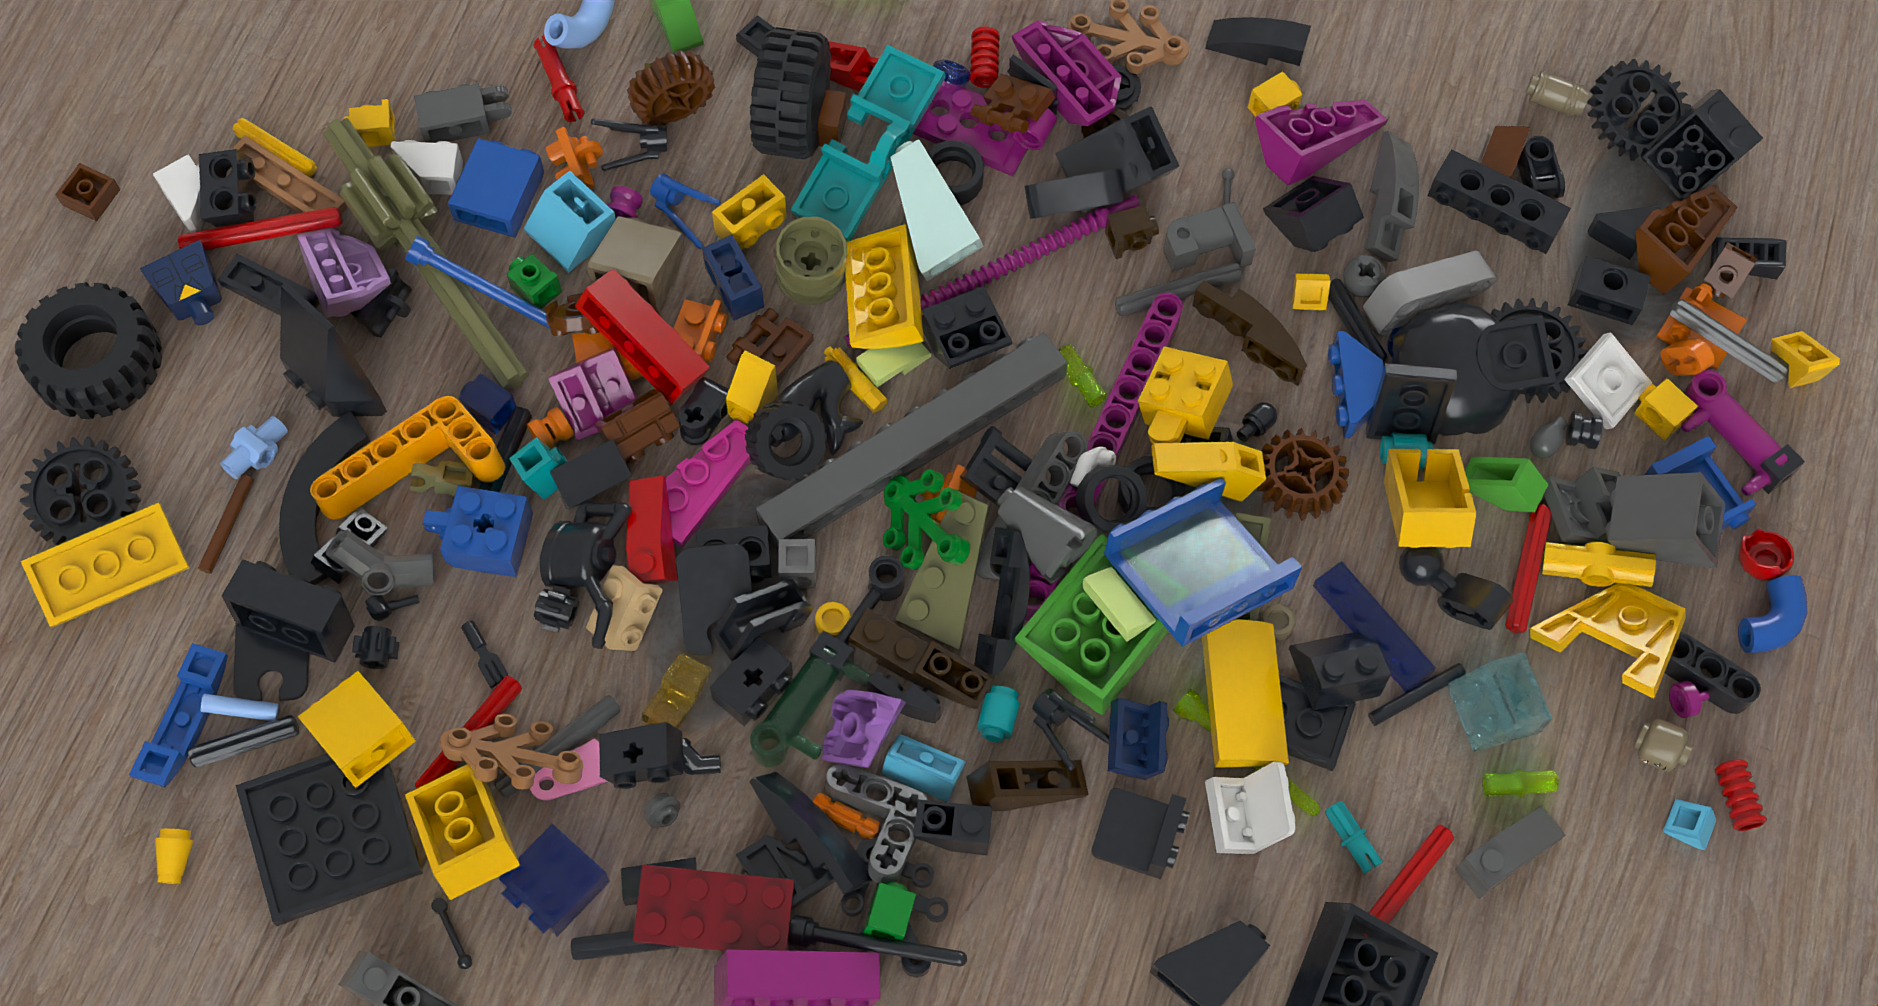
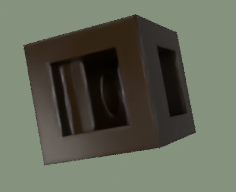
(1130, 230)

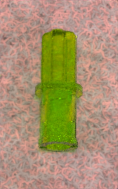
(1082, 377)
(1519, 783)

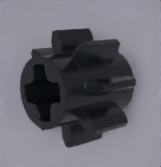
(375, 647)

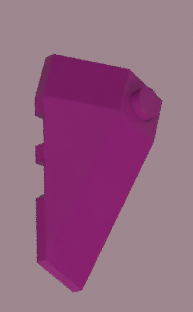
(1309, 138)

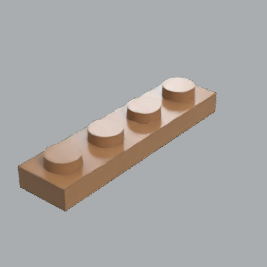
(286, 181)

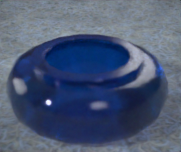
(954, 72)

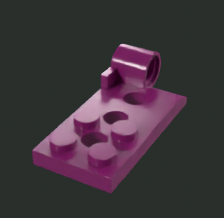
(1000, 155)

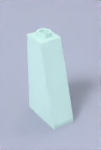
(933, 215)

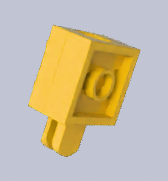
(1184, 395)

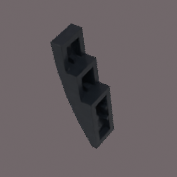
(803, 821)

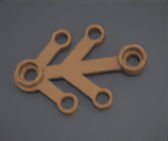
(1165, 47)
(463, 745)

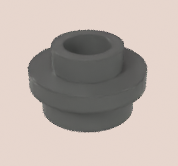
(662, 810)

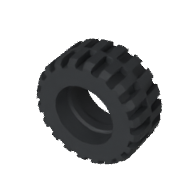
(789, 92)
(64, 321)

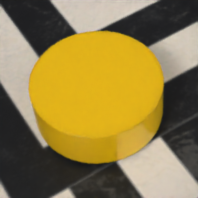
(831, 618)

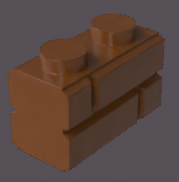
(639, 425)

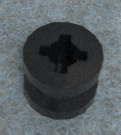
(1584, 430)

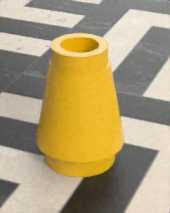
(172, 854)

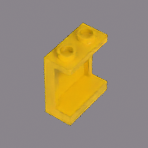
(357, 728)

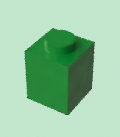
(889, 911)

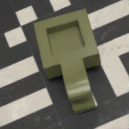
(444, 477)

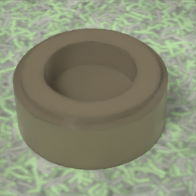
(1282, 620)

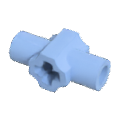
(254, 447)

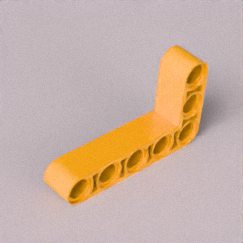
(392, 455)

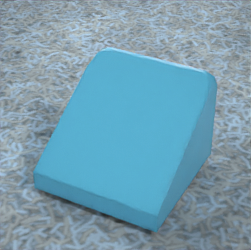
(1690, 823)

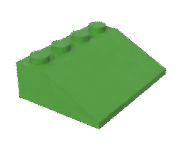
(1080, 643)

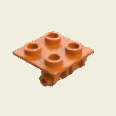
(1701, 298)

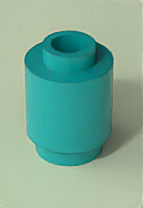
(1405, 441)
(998, 714)

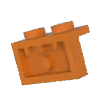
(699, 326)

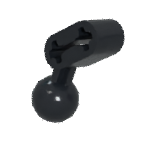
(1463, 596)

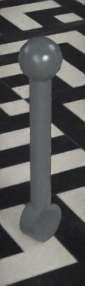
(1227, 174)

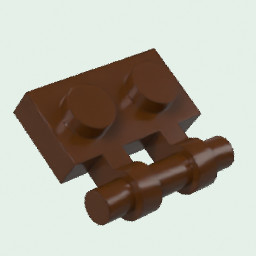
(1018, 99)
(782, 346)

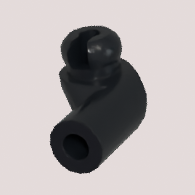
(695, 764)

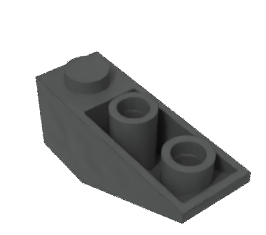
(385, 985)

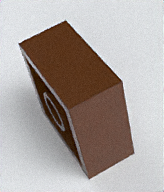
(832, 117)
(87, 192)

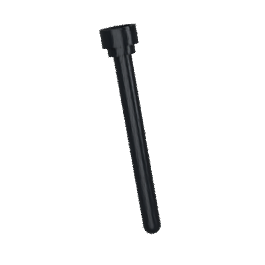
(806, 932)

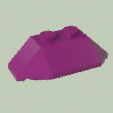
(1068, 59)

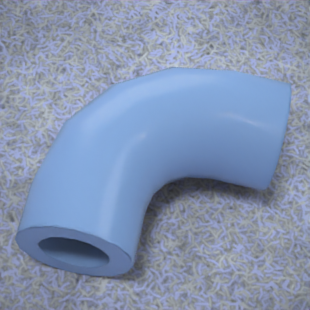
(582, 27)

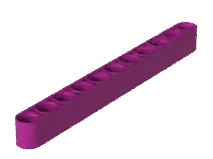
(1119, 410)

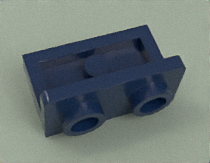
(1138, 738)

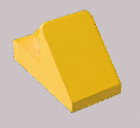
(1805, 356)

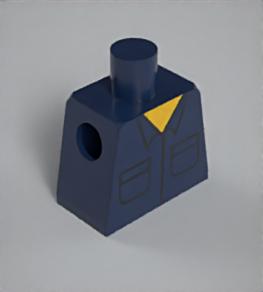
(185, 283)

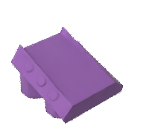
(859, 727)

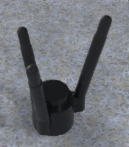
(651, 138)
(1055, 710)

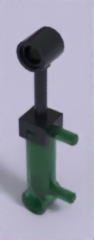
(828, 662)

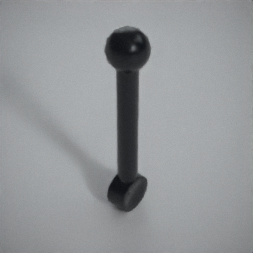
(440, 906)

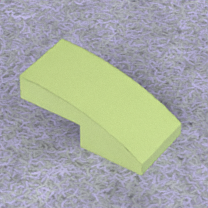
(887, 362)

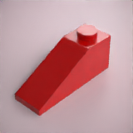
(650, 532)

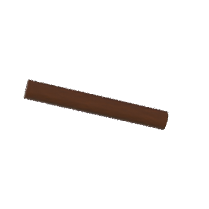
(226, 524)

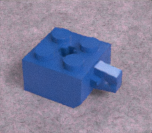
(483, 530)

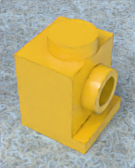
(374, 123)

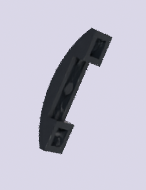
(1011, 602)

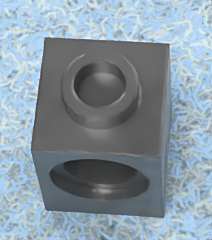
(798, 561)

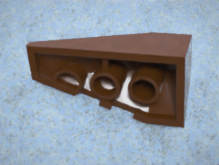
(1679, 235)

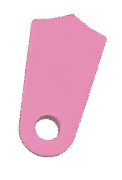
(590, 775)

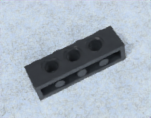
(1515, 201)

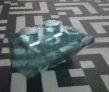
(1500, 702)

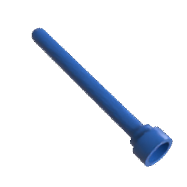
(422, 253)

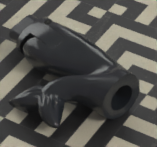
(829, 385)

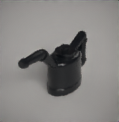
(583, 553)

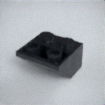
(964, 328)

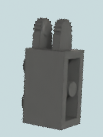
(460, 111)

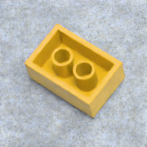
(461, 831)

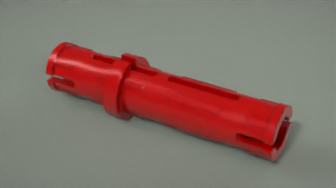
(562, 88)

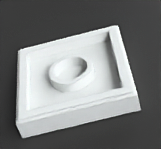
(1608, 380)

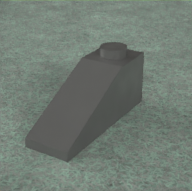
(1509, 851)

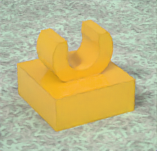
(1310, 291)

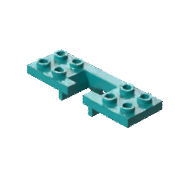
(844, 187)

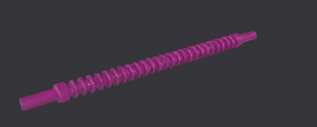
(1026, 254)

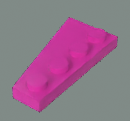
(704, 480)

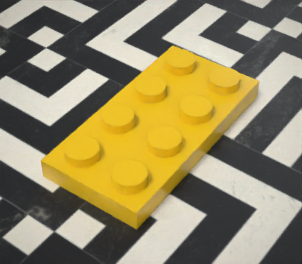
(105, 565)

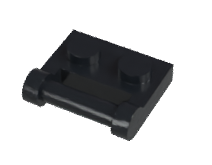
(988, 473)

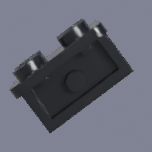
(1140, 832)

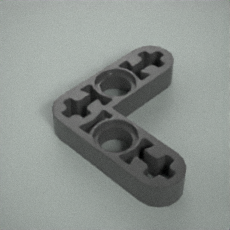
(896, 816)

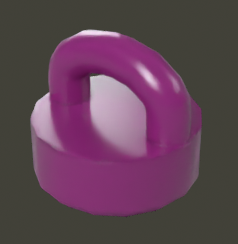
(1687, 699)

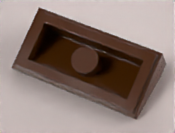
(1505, 148)

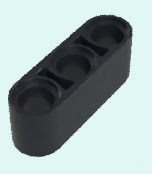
(1074, 193)
(1724, 674)

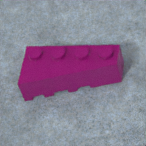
(796, 978)

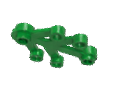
(900, 497)

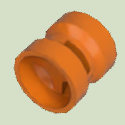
(557, 426)

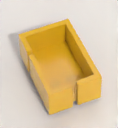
(1431, 510)

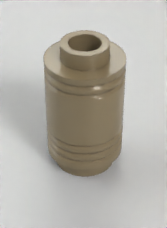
(1557, 93)

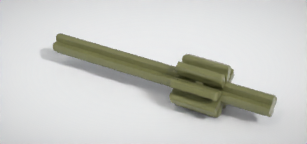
(394, 210)

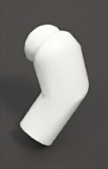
(1089, 461)

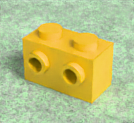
(750, 212)

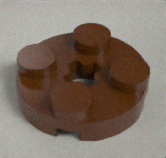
(567, 318)

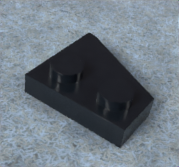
(772, 859)

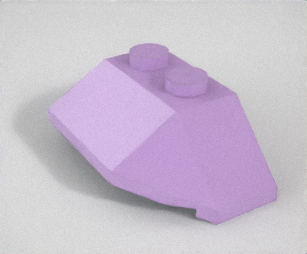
(342, 270)

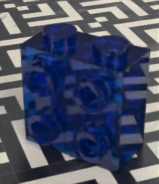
(553, 881)

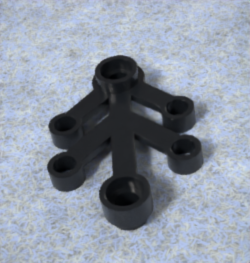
(920, 904)

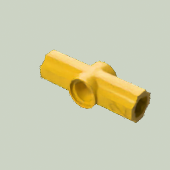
(1599, 564)

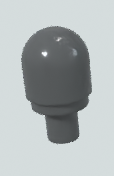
(1548, 438)

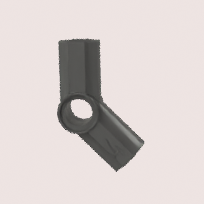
(364, 561)

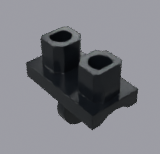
(385, 306)

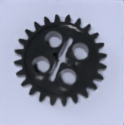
(1617, 90)
(1563, 341)
(48, 500)

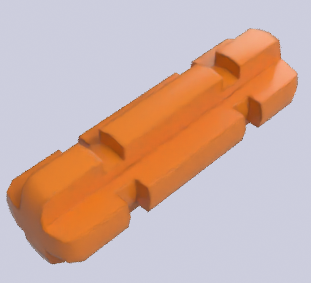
(847, 817)

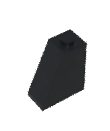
(1212, 966)

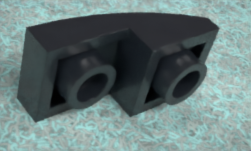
(361, 525)
(919, 703)

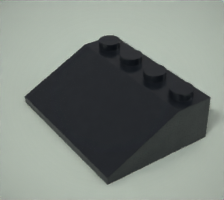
(1360, 970)

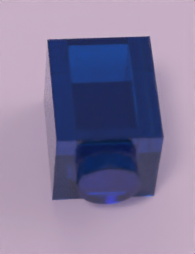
(487, 403)

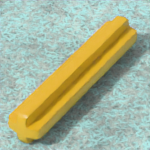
(275, 146)

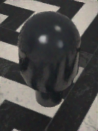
(1257, 421)

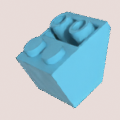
(569, 221)

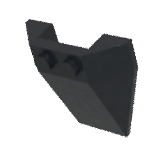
(321, 361)

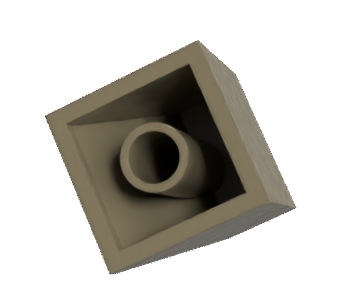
(641, 255)

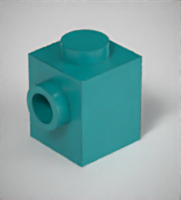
(534, 466)

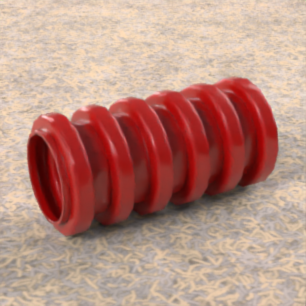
(984, 56)
(1740, 795)

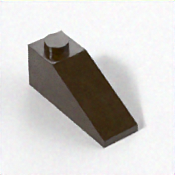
(1025, 783)

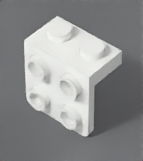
(1250, 810)

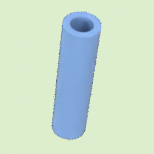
(239, 707)

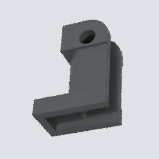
(1207, 232)

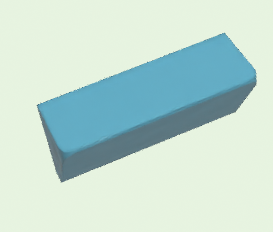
(923, 767)

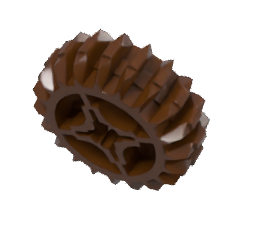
(671, 88)
(1310, 458)

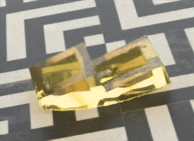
(677, 692)

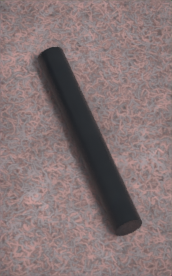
(1416, 694)

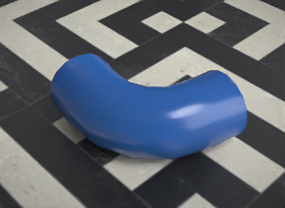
(1782, 621)

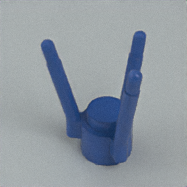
(671, 192)

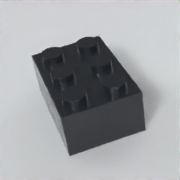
(289, 609)

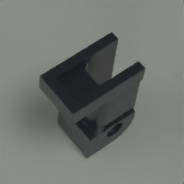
(760, 612)

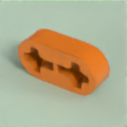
(1687, 357)

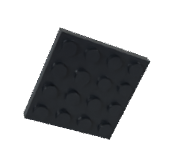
(324, 838)

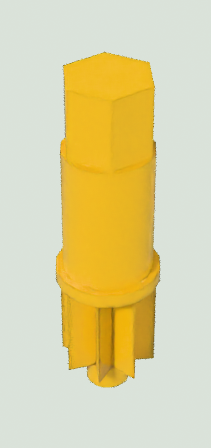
(860, 384)

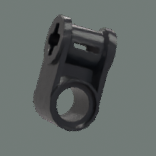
(1543, 172)
(703, 411)

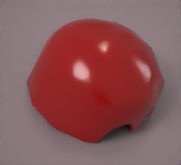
(1765, 555)

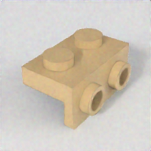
(631, 609)

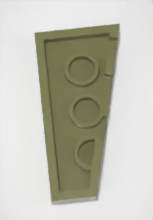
(942, 591)

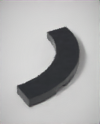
(299, 508)

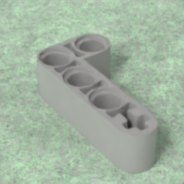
(1427, 288)

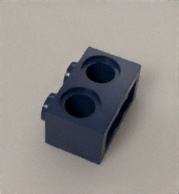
(733, 277)

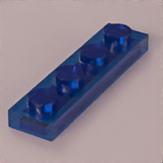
(1368, 618)

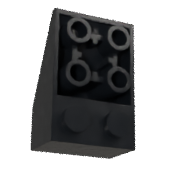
(1130, 145)
(1701, 145)

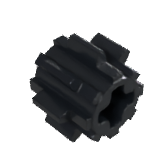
(556, 608)

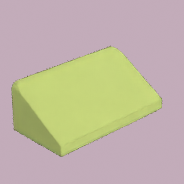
(1118, 603)

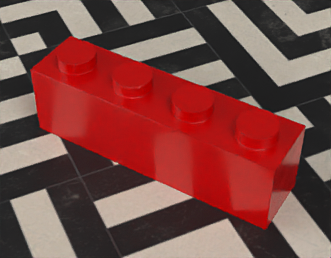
(642, 336)

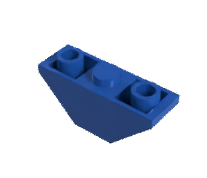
(1354, 381)

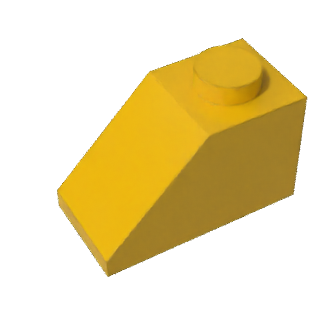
(751, 387)

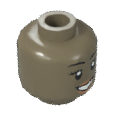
(1663, 745)

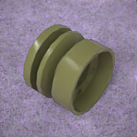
(810, 244)

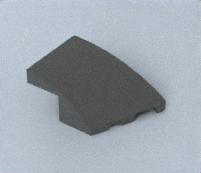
(1582, 506)

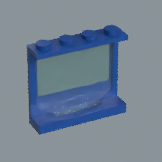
(1197, 564)

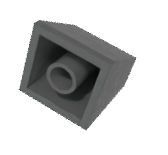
(1668, 517)

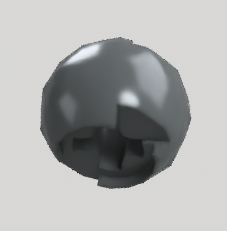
(1359, 267)

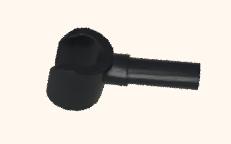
(380, 609)

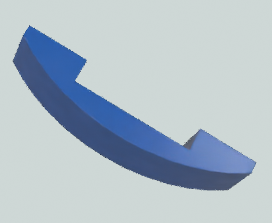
(183, 720)

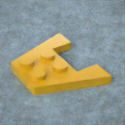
(1627, 620)

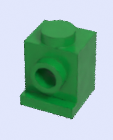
(533, 281)

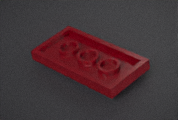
(712, 910)

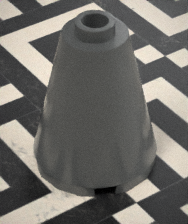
(1049, 532)

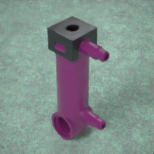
(1769, 460)

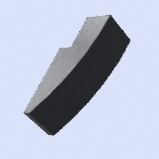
(1259, 39)

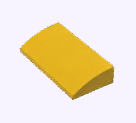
(883, 290)
(1244, 695)

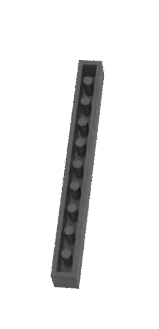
(912, 441)

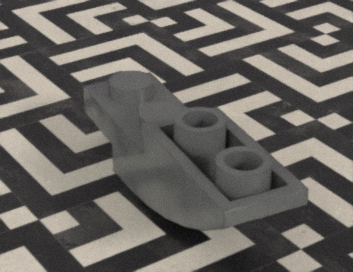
(1397, 194)

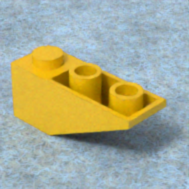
(1208, 461)

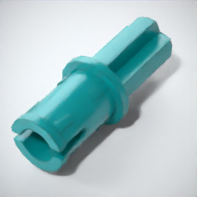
(1353, 836)

